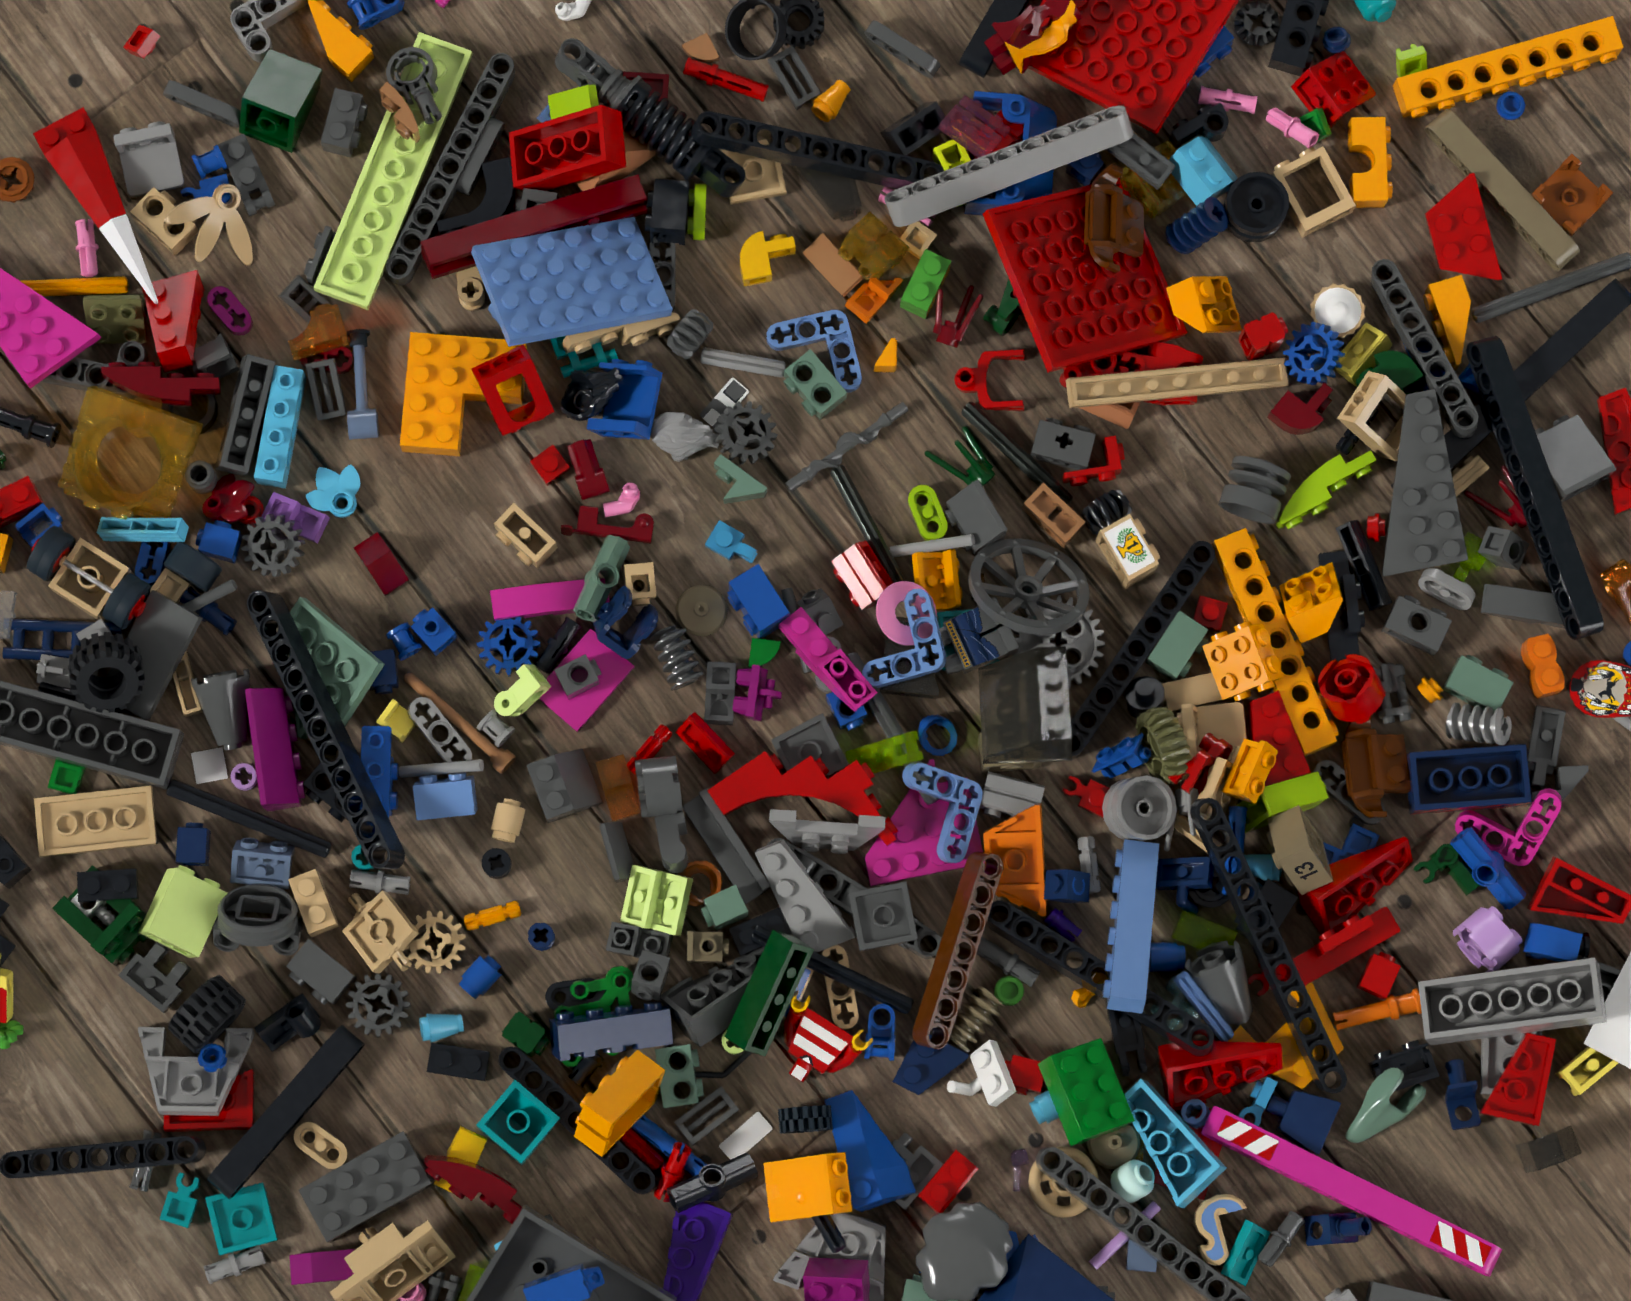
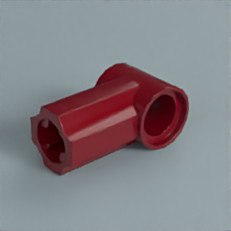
(589, 475)

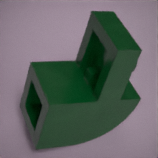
(1398, 369)

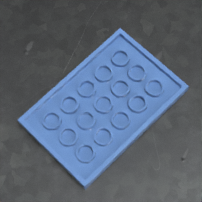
(571, 281)

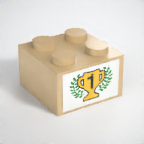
(1128, 551)

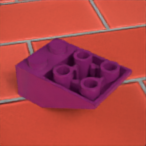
(836, 1280)

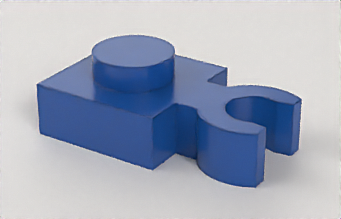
(207, 188)

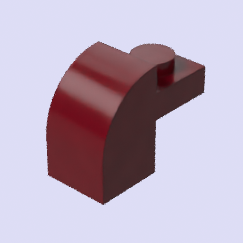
(1296, 416)

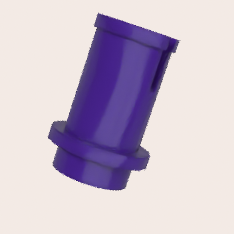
(1061, 924)

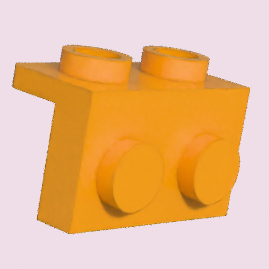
(939, 577)
(1250, 770)

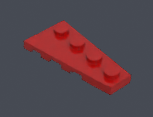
(1616, 432)

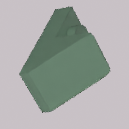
(745, 485)

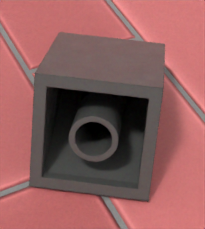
(1573, 457)

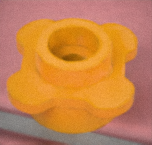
(1430, 689)

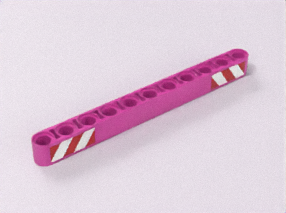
(1351, 1191)

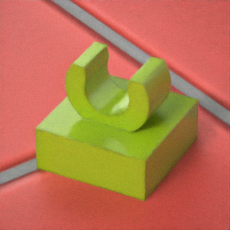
(1411, 60)

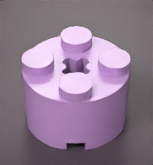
(1487, 939)

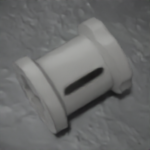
(495, 728)

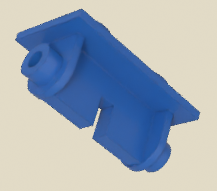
(1112, 760)

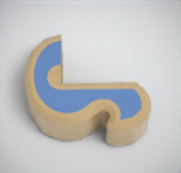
(1209, 1226)

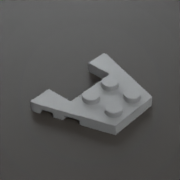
(826, 835)
(184, 1085)
(863, 1242)

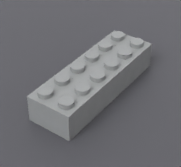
(1512, 1001)

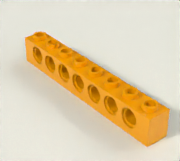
(1601, 33)
(1248, 605)

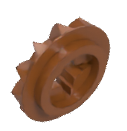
(24, 175)

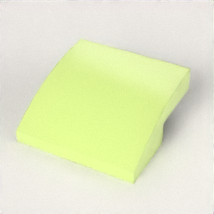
(656, 900)

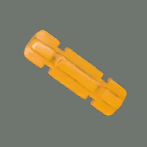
(492, 915)

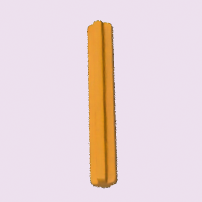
(79, 286)

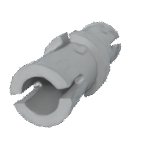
(379, 881)
(234, 1264)

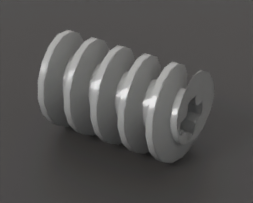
(1478, 724)

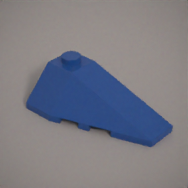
(874, 1166)

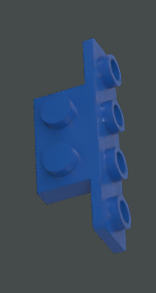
(380, 765)

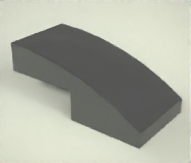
(720, 693)

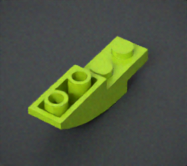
(1313, 492)

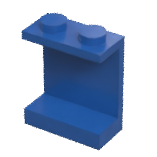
(633, 406)

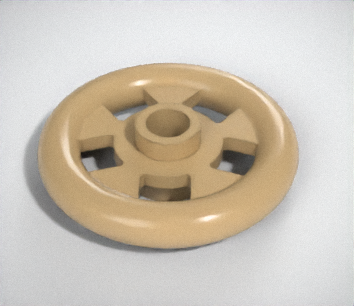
(1048, 1202)

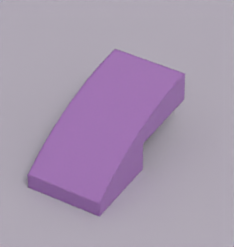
(307, 519)

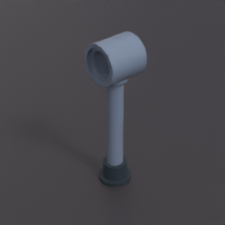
(362, 421)

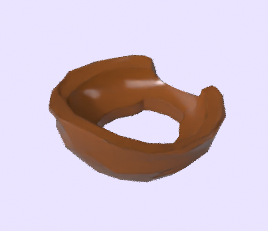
(710, 871)

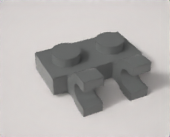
(153, 983)

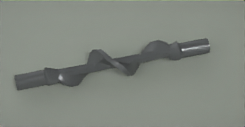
(844, 444)

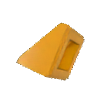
(888, 359)

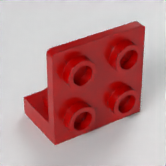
(1334, 86)

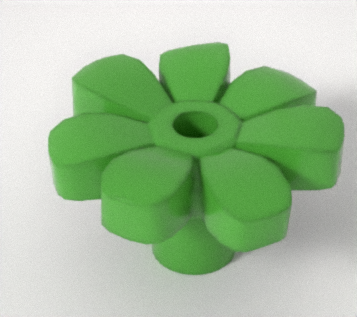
(9, 1033)

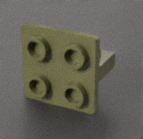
(116, 317)

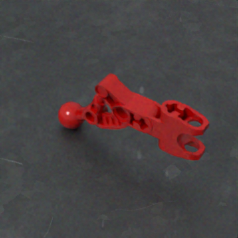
(1159, 356)

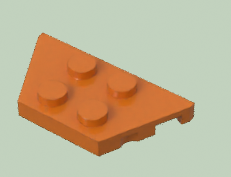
(1021, 849)

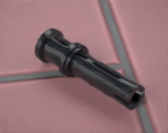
(30, 426)

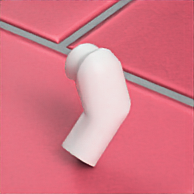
(572, 10)

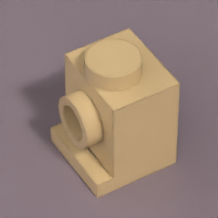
(645, 574)

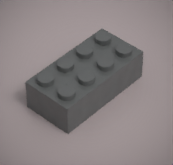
(366, 1187)

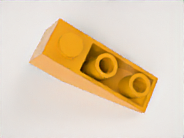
(344, 49)
(1450, 309)

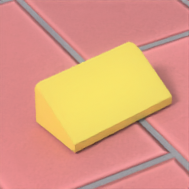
(1361, 352)

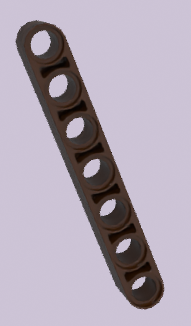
(968, 940)

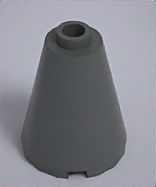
(225, 705)
(1223, 980)

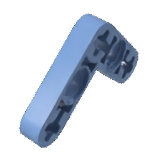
(831, 336)
(916, 656)
(955, 796)

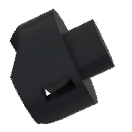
(1144, 694)

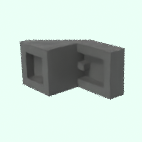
(1565, 780)

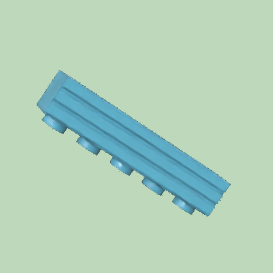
(143, 529)

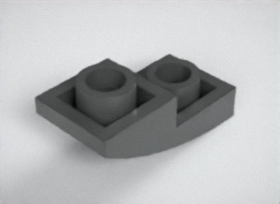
(631, 940)

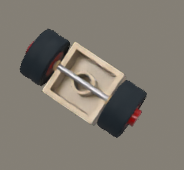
(88, 577)

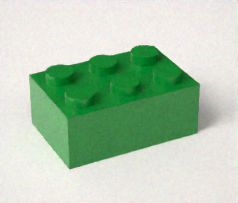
(1086, 1092)

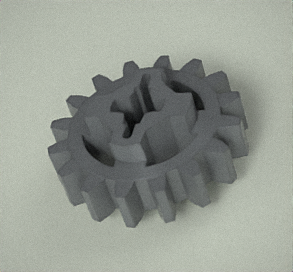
(735, 428)
(273, 534)
(373, 1017)

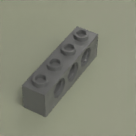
(245, 415)

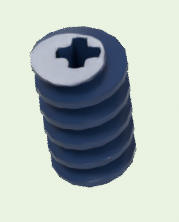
(1197, 226)

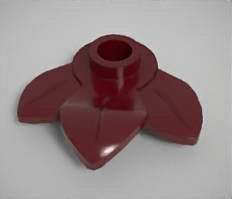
(228, 499)

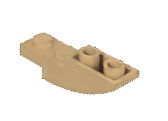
(633, 333)

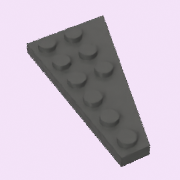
(1424, 507)

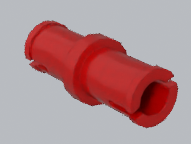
(672, 1171)

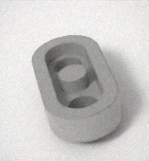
(1446, 588)

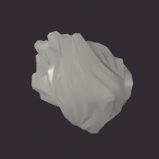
(681, 435)

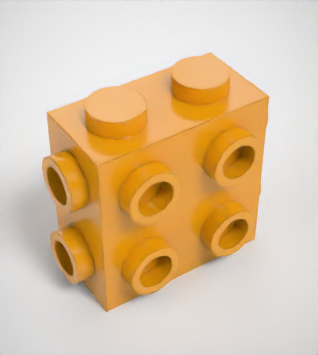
(1243, 661)

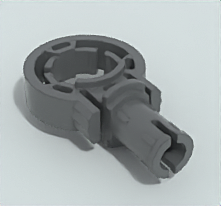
(418, 86)

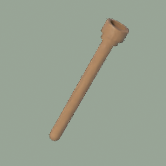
(500, 758)

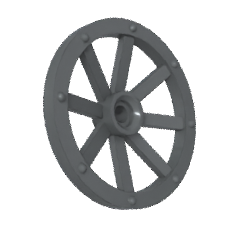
(1026, 589)

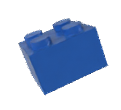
(758, 602)

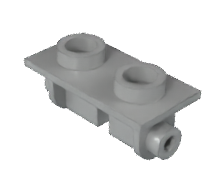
(54, 671)

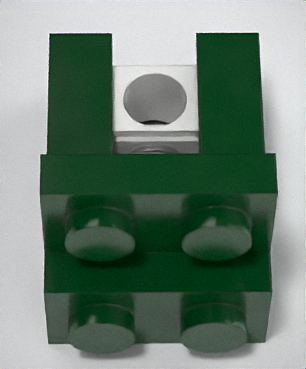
(121, 933)

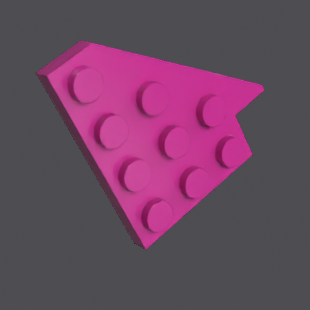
(917, 840)

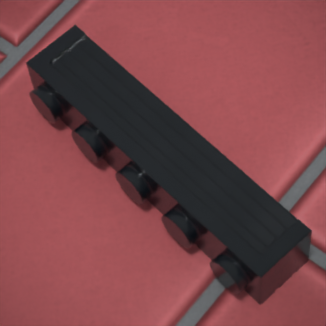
(1364, 565)

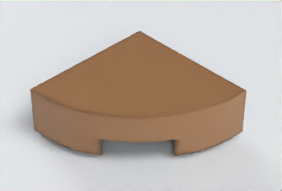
(701, 49)

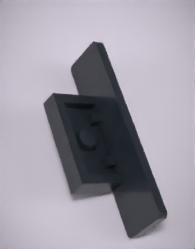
(1349, 619)

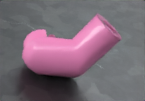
(625, 503)

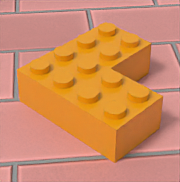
(438, 385)

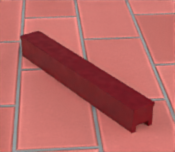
(600, 204)

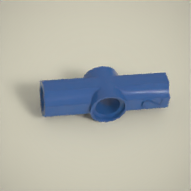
(1498, 880)

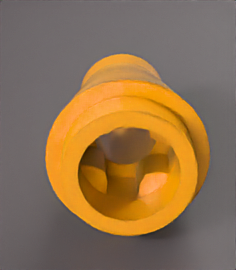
(829, 102)

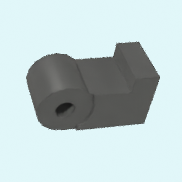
(671, 848)

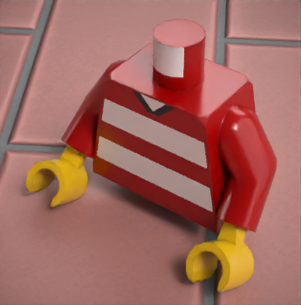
(818, 1042)

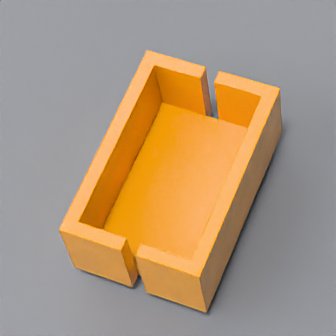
(618, 1102)

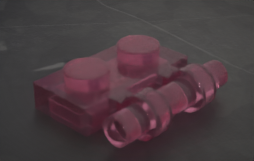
(969, 131)

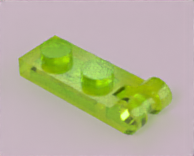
(887, 753)

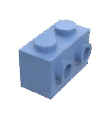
(444, 797)

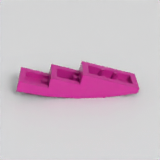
(537, 599)

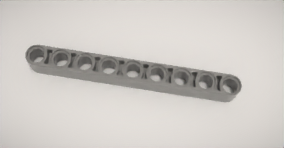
(1009, 166)

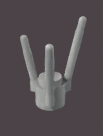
(1183, 804)

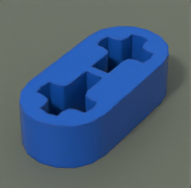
(158, 561)

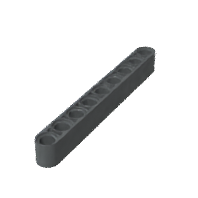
(450, 155)
(1131, 1226)

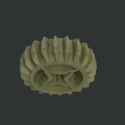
(1166, 742)

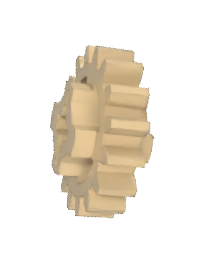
(447, 940)

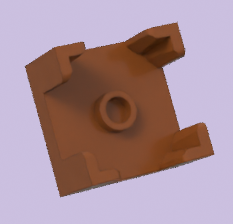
(1571, 196)

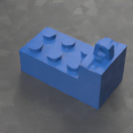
(565, 1285)

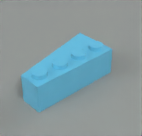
(1175, 1148)

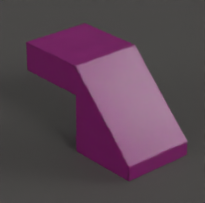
(319, 1267)

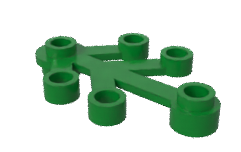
(612, 991)

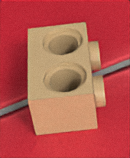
(156, 224)

